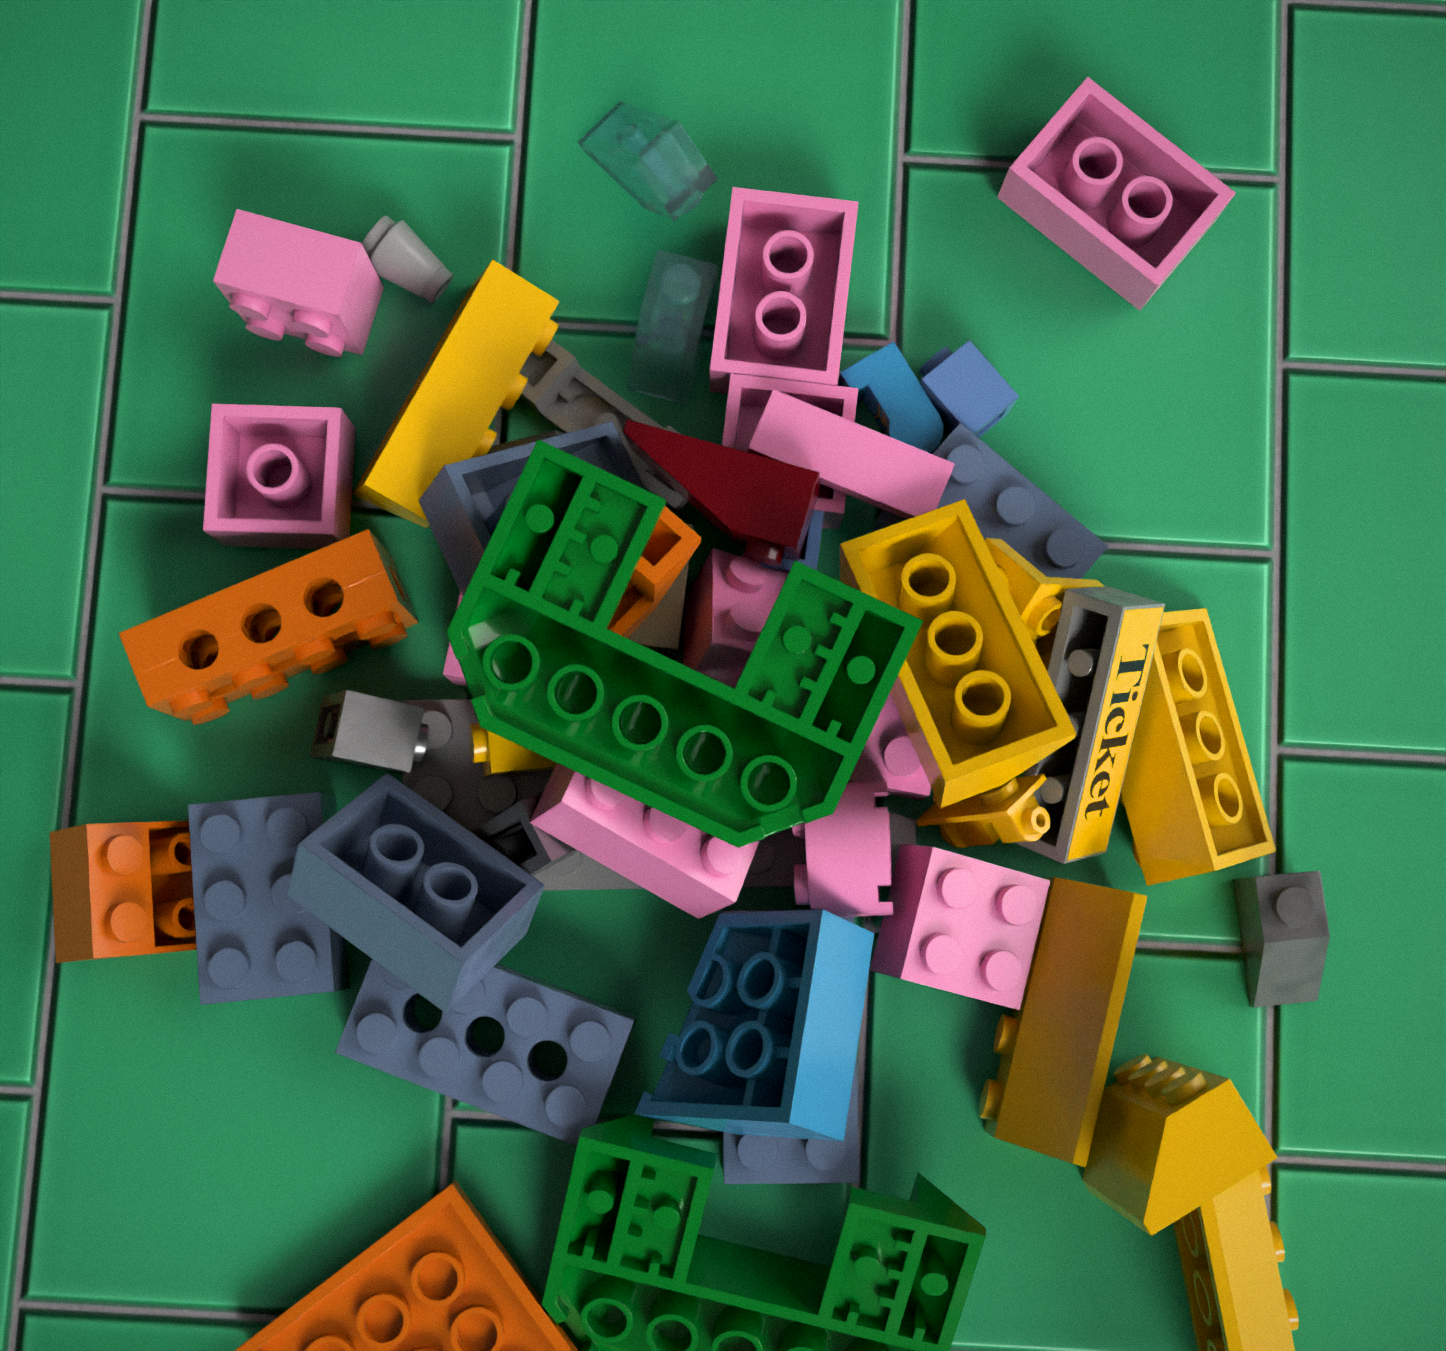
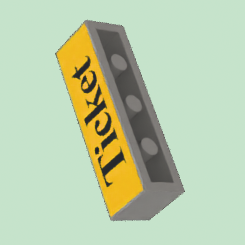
(1101, 678)

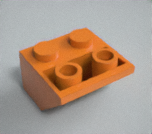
(122, 890)

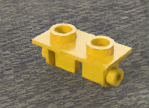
(1001, 813)

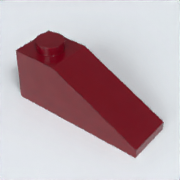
(743, 494)

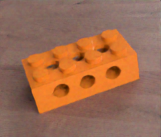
(226, 644)

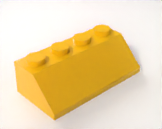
(460, 390)
(973, 676)
(1188, 764)
(1067, 1022)
(1170, 1141)
(1233, 1271)

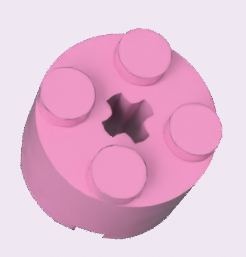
(847, 855)

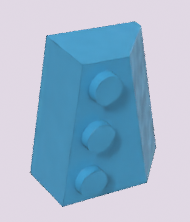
(769, 1028)

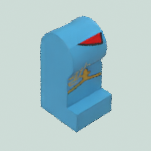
(895, 398)

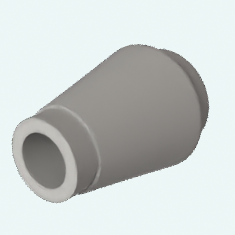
(406, 259)

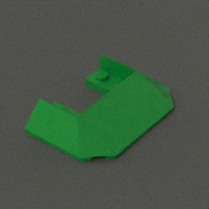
(637, 721)
(643, 1279)

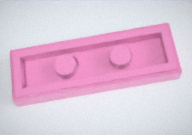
(851, 456)

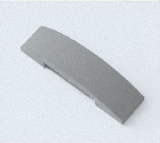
(577, 400)

